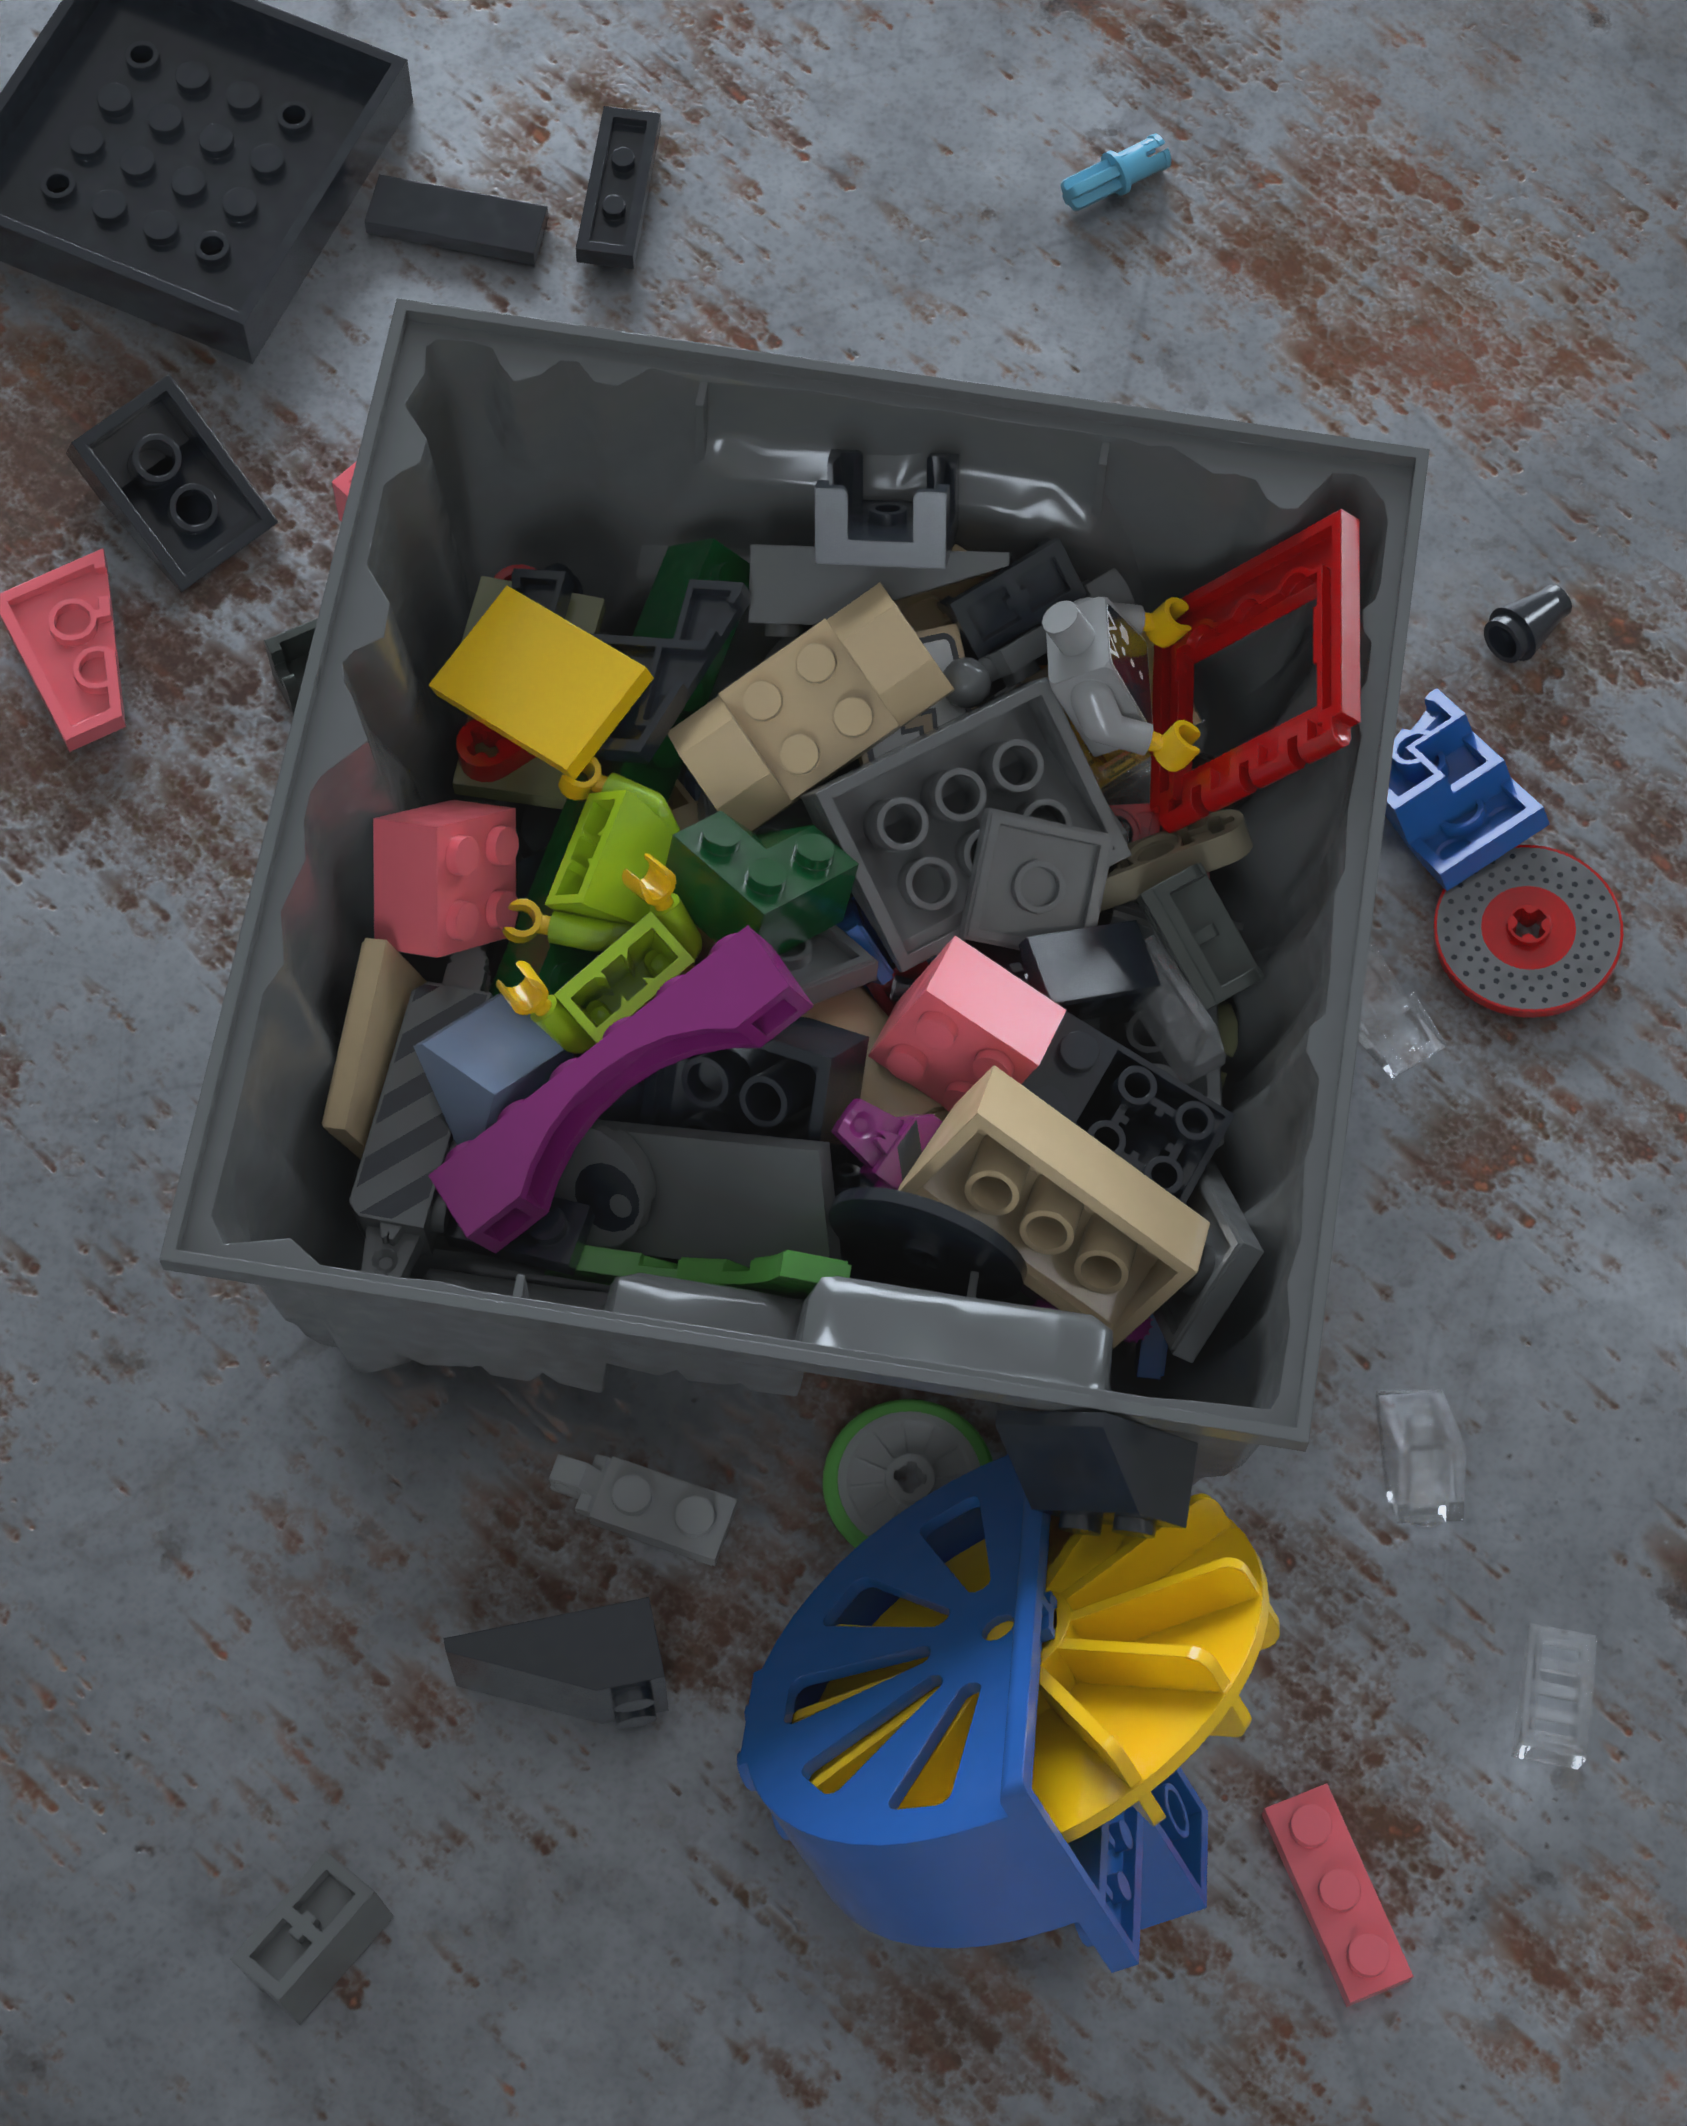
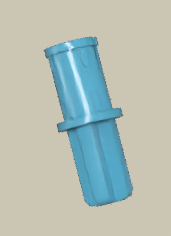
(1115, 173)

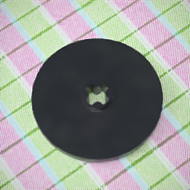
(927, 1242)

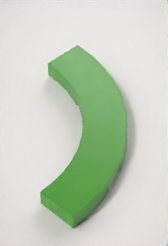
(782, 1274)

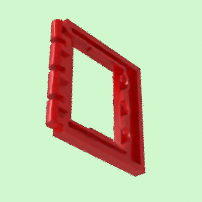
(1307, 566)

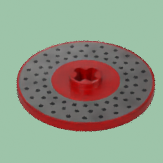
(1528, 975)

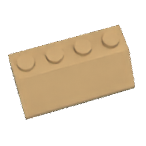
(1078, 1213)

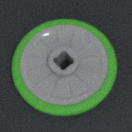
(880, 1449)

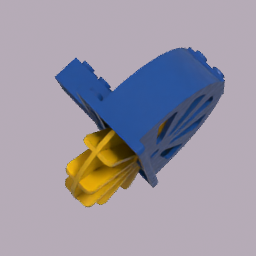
(999, 1715)

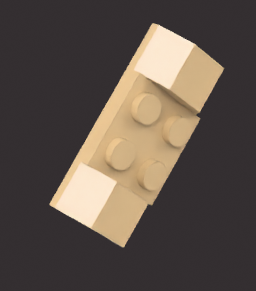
(810, 710)

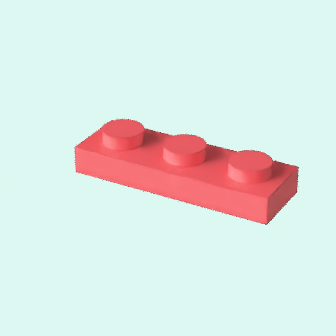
(1337, 1895)

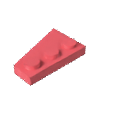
(70, 646)

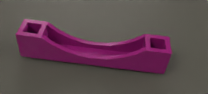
(512, 1169)

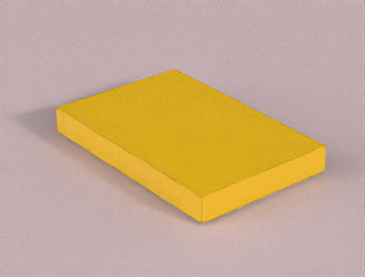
(541, 682)

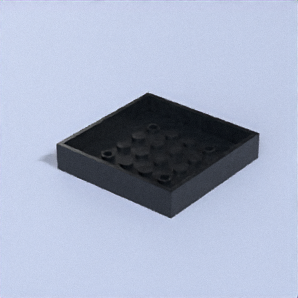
(189, 157)

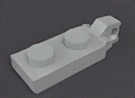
(647, 1505)

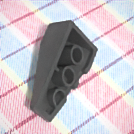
(796, 592)

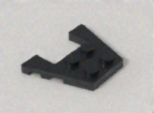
(676, 664)

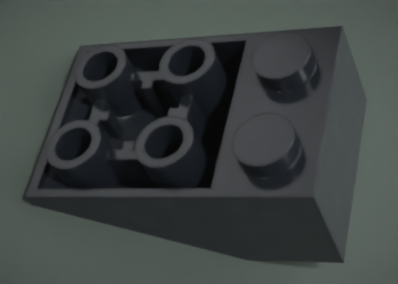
(1130, 1105)

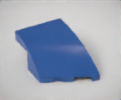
(1455, 796)

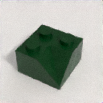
(775, 882)

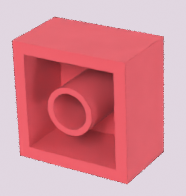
(444, 876)
(962, 1022)

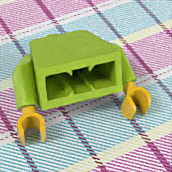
(610, 836)
(621, 976)

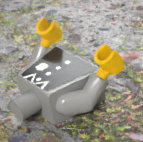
(1104, 679)

